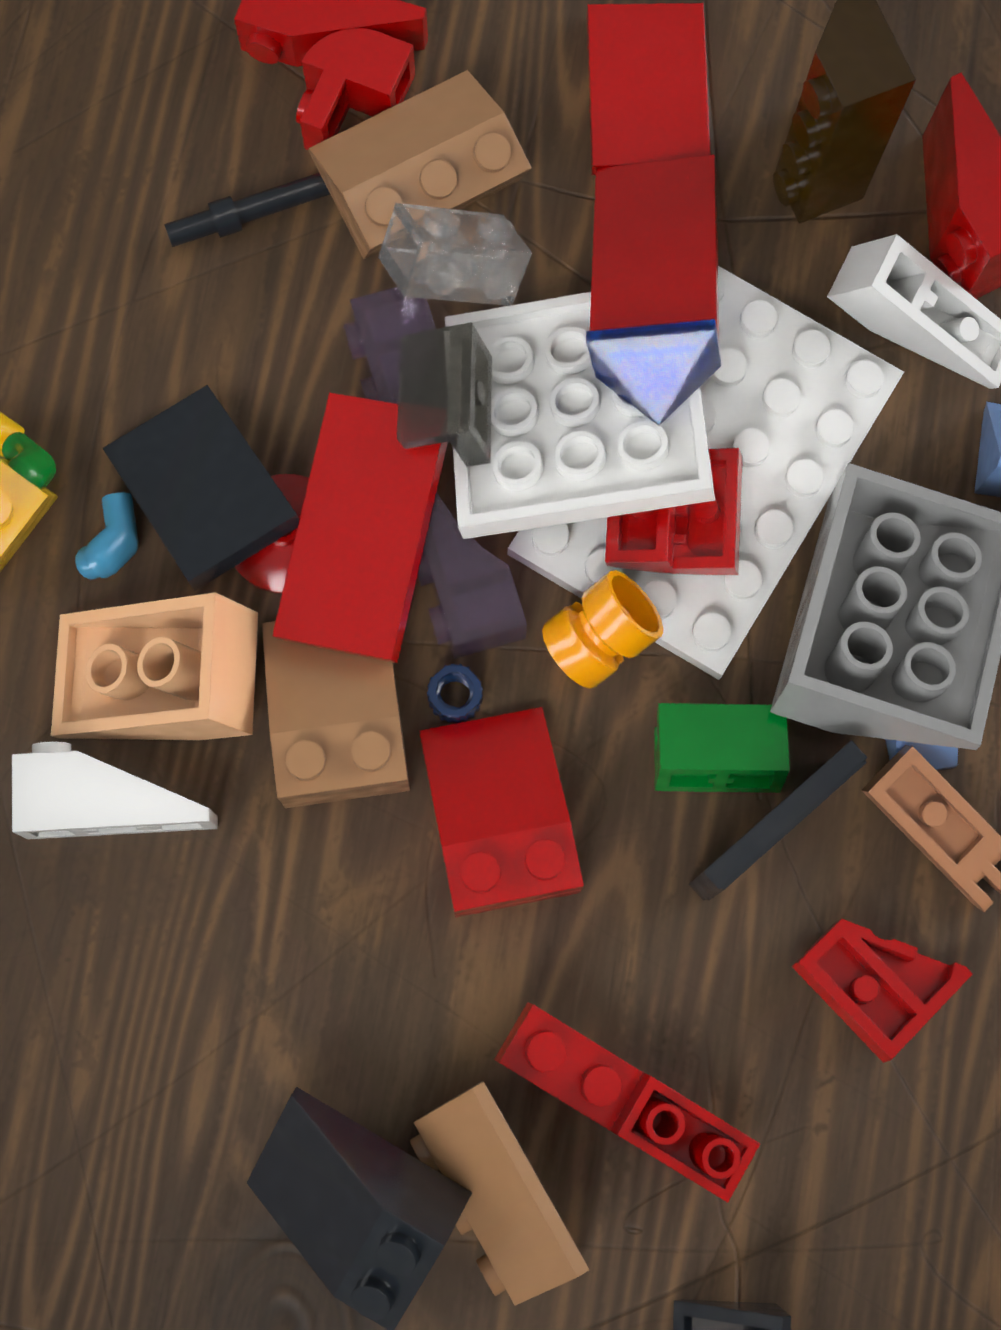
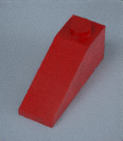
(289, 28)

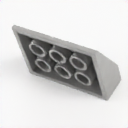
(897, 616)

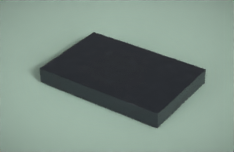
(202, 487)
(779, 822)

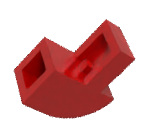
(352, 71)

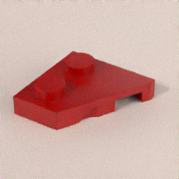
(878, 984)

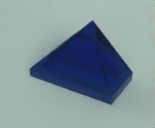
(655, 364)

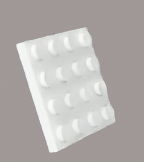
(563, 437)

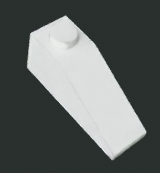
(920, 308)
(78, 796)

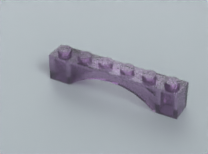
(472, 586)

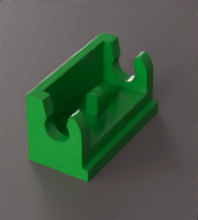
(720, 748)

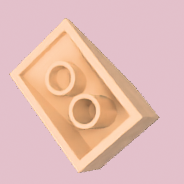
(157, 671)

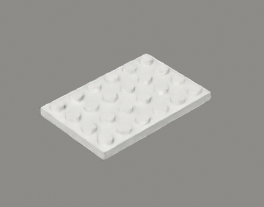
(798, 413)

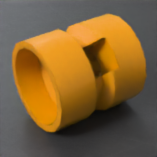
(609, 624)

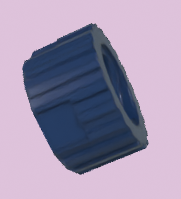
(459, 674)

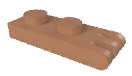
(939, 823)

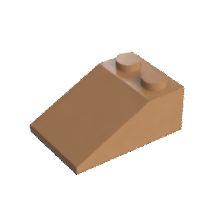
(332, 724)

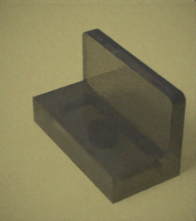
(446, 391)

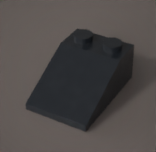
(355, 1206)

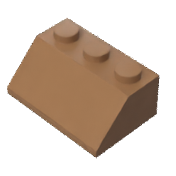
(426, 151)
(509, 1207)

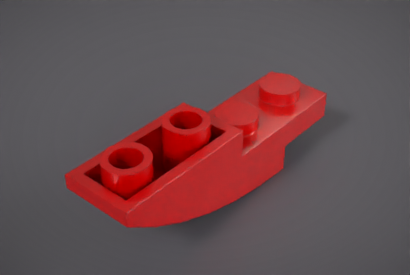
(627, 1101)

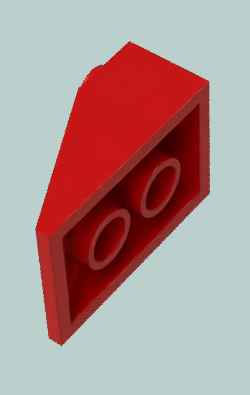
(964, 190)
(500, 812)

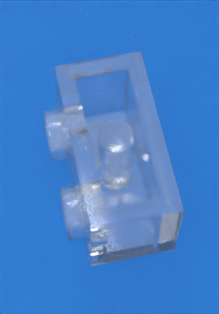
(454, 255)

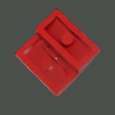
(685, 537)

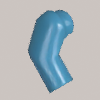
(115, 543)

